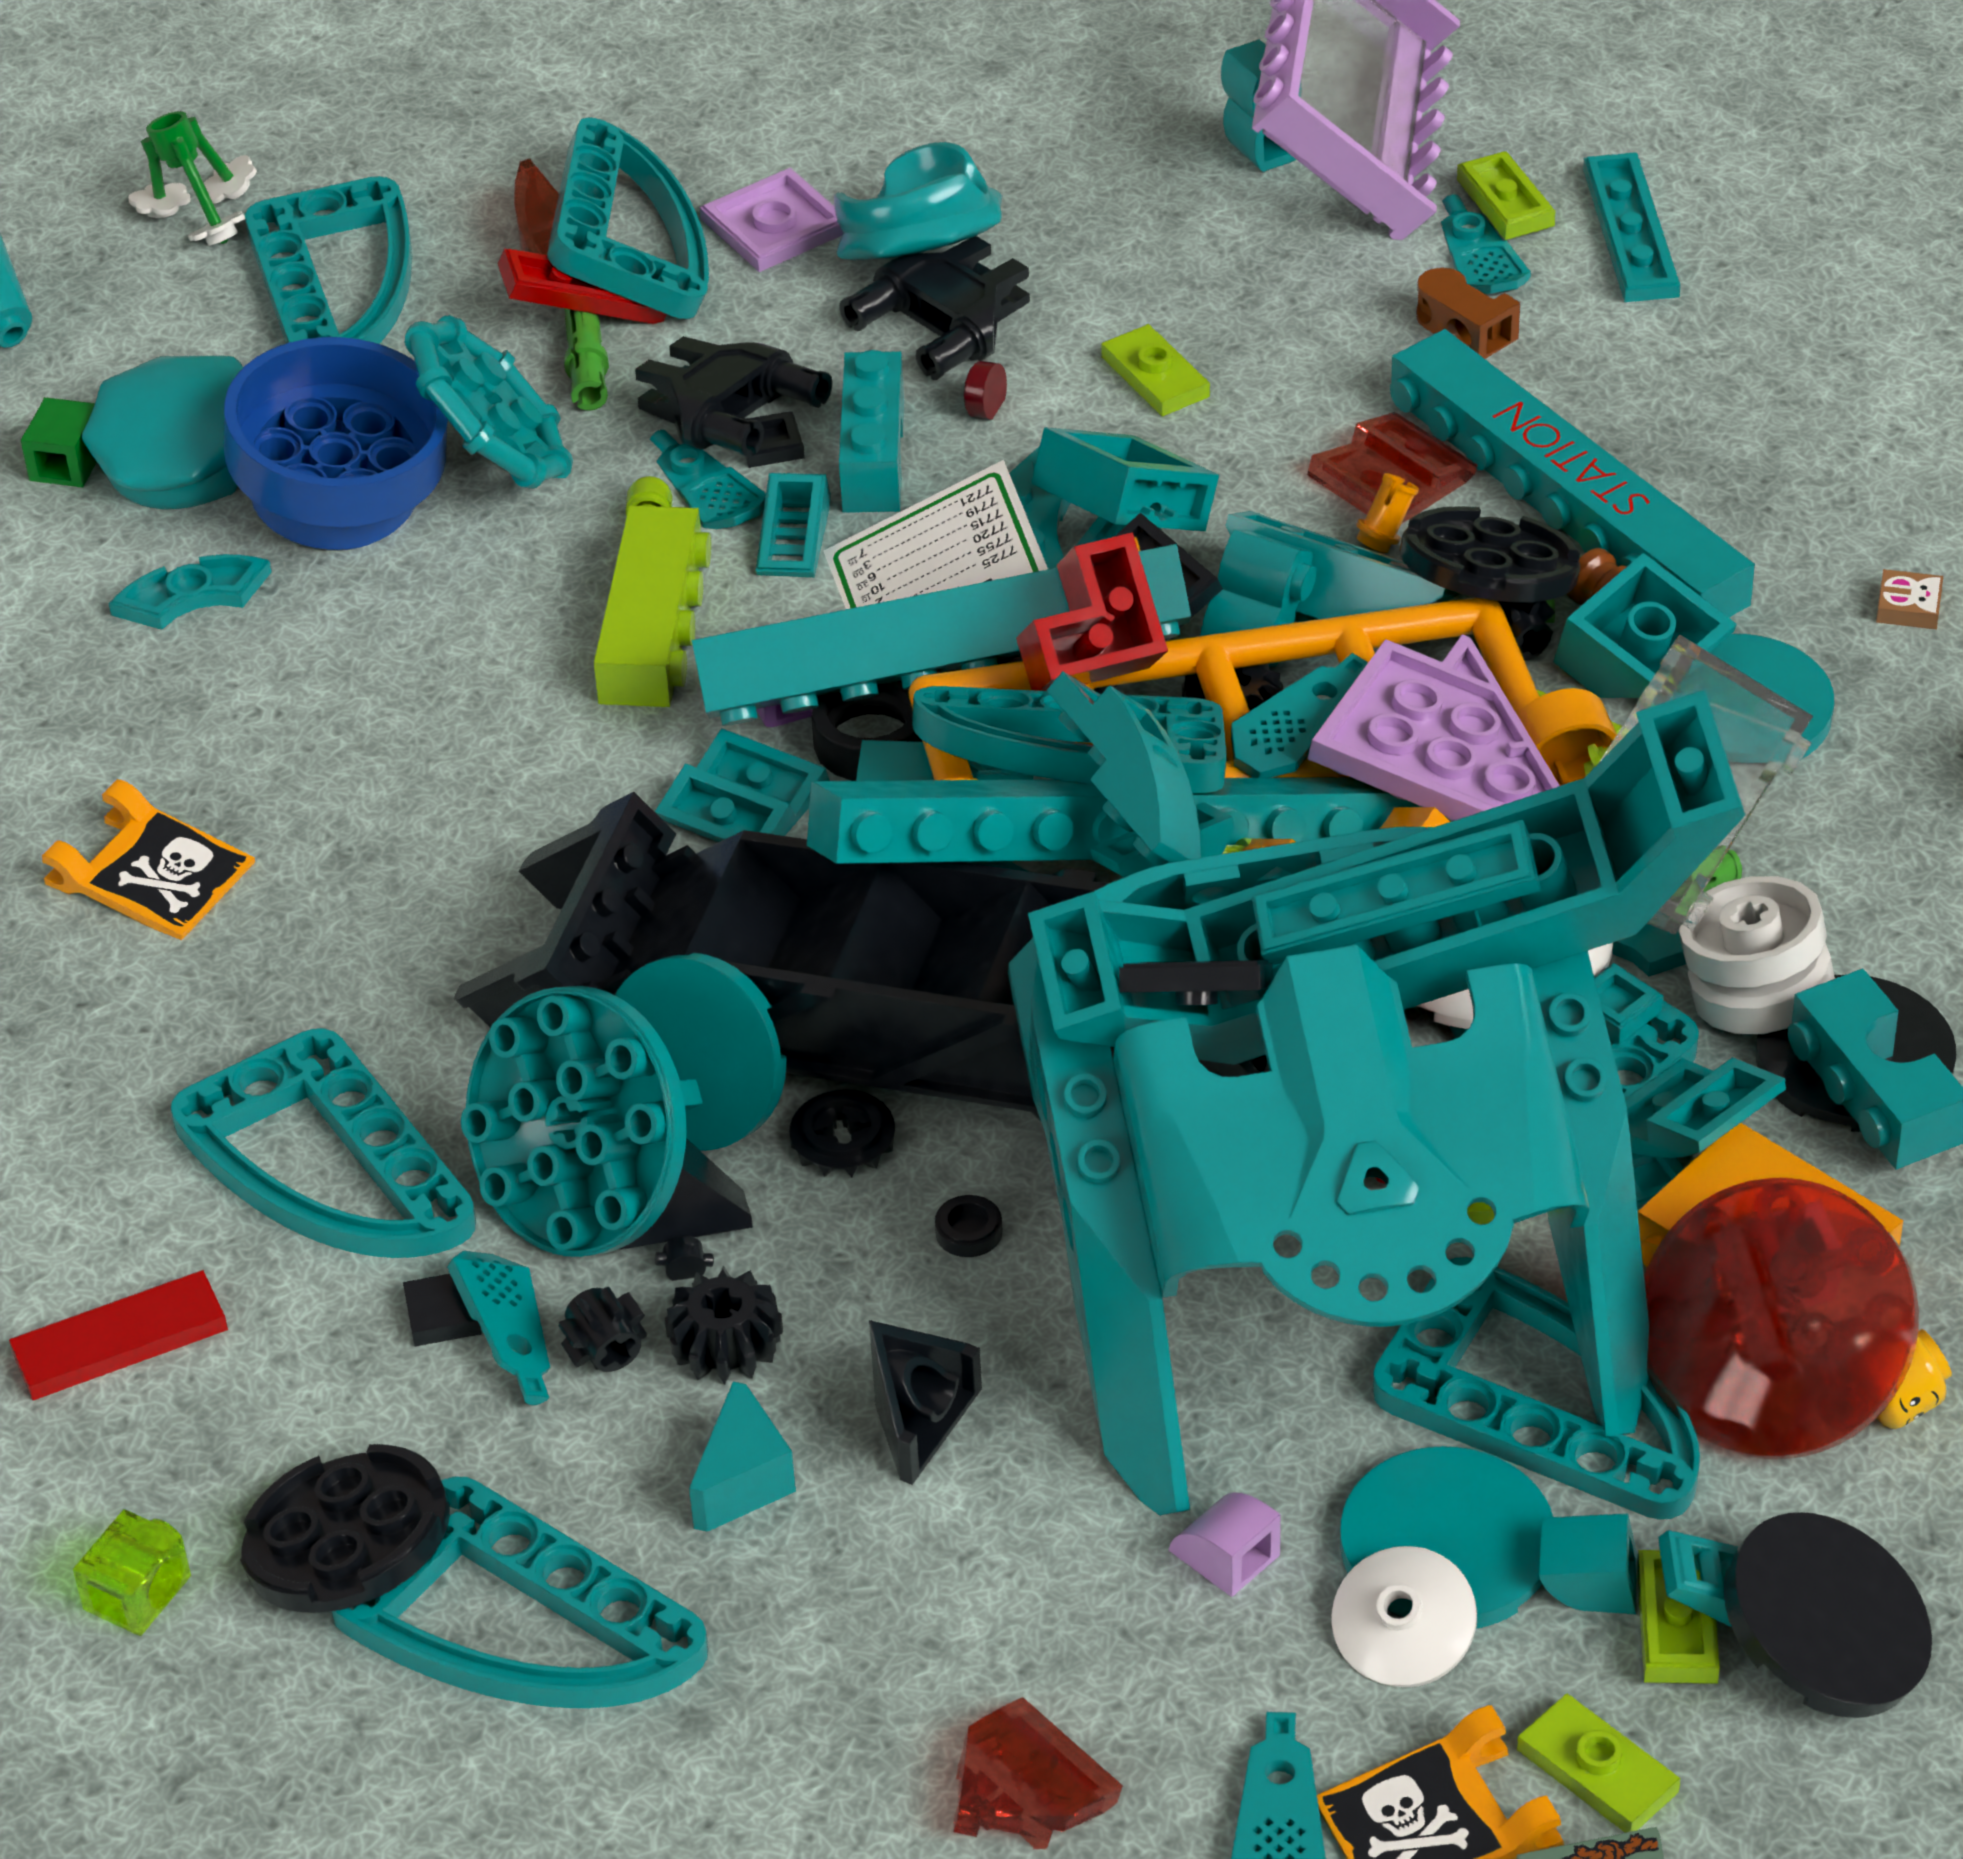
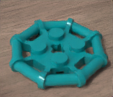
(488, 401)

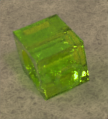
(132, 1571)

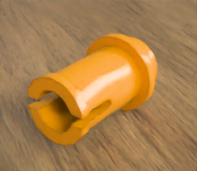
(1386, 513)

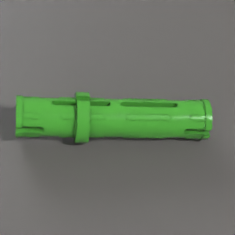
(585, 359)

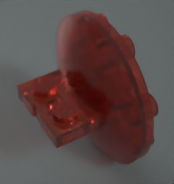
(1779, 1318)

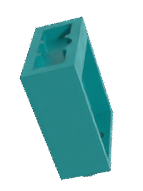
(1124, 477)

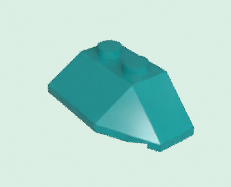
(1347, 575)

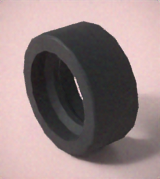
(841, 751)

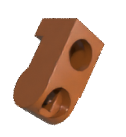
(1465, 312)

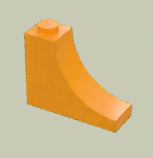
(1731, 1160)

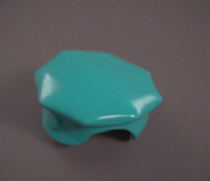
(926, 203)
(163, 431)

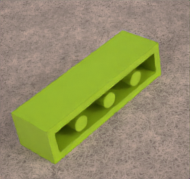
(650, 606)

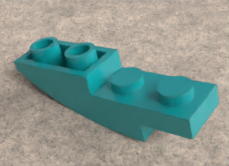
(1138, 769)

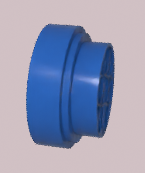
(333, 440)

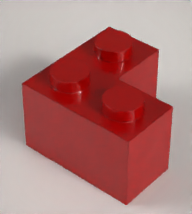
(1109, 621)

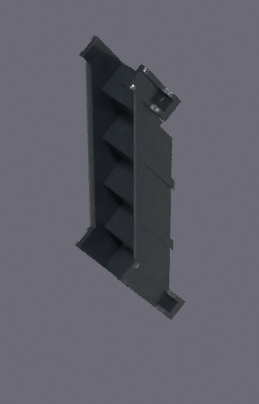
(865, 965)

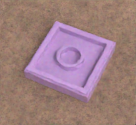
(773, 219)

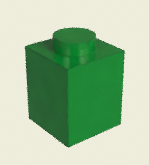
(55, 443)

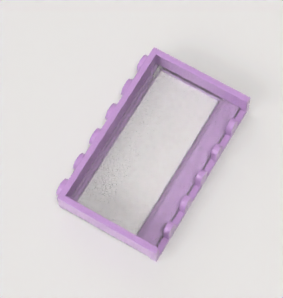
(1350, 94)

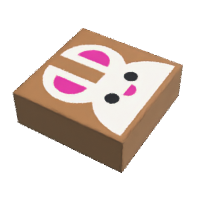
(1909, 599)

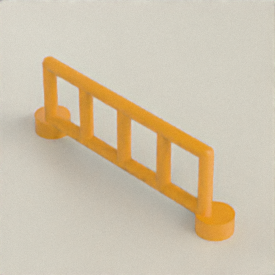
(1557, 722)

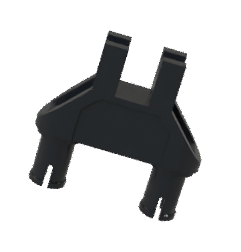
(946, 295)
(723, 388)

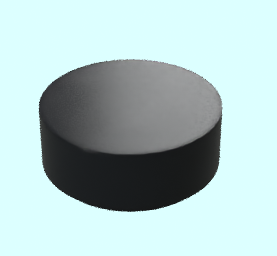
(968, 1226)

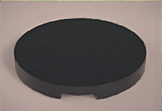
(1490, 555)
(1919, 1033)
(344, 1529)
(1828, 1614)

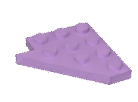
(1432, 733)

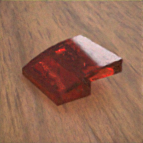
(1392, 447)

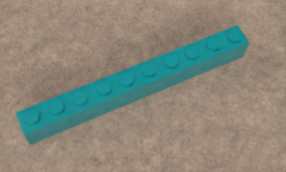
(1058, 816)

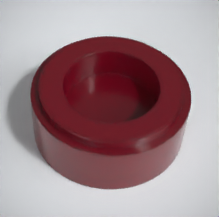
(985, 389)

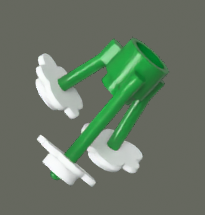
(175, 140)

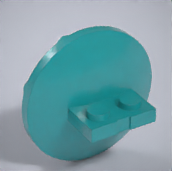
(576, 1121)

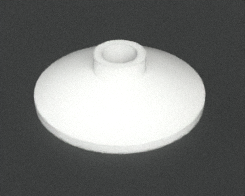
(1410, 1648)

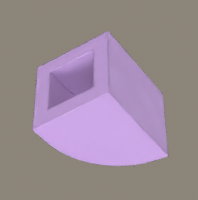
(1231, 1541)

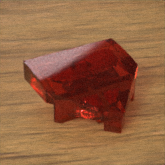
(1027, 1777)

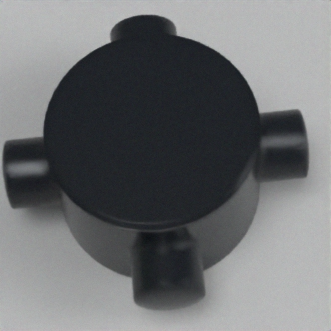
(683, 1258)

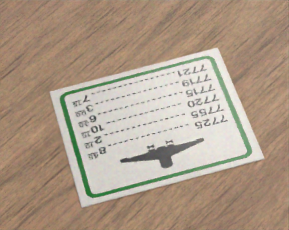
(942, 543)

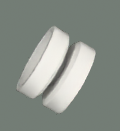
(1755, 953)

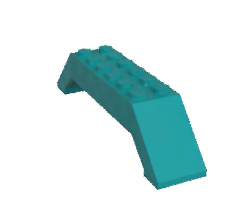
(1603, 859)

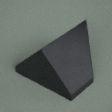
(701, 1203)
(920, 1391)

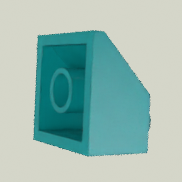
(1629, 626)

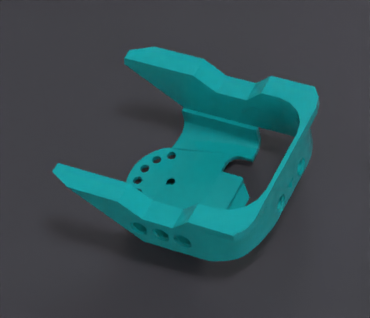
(1204, 1170)

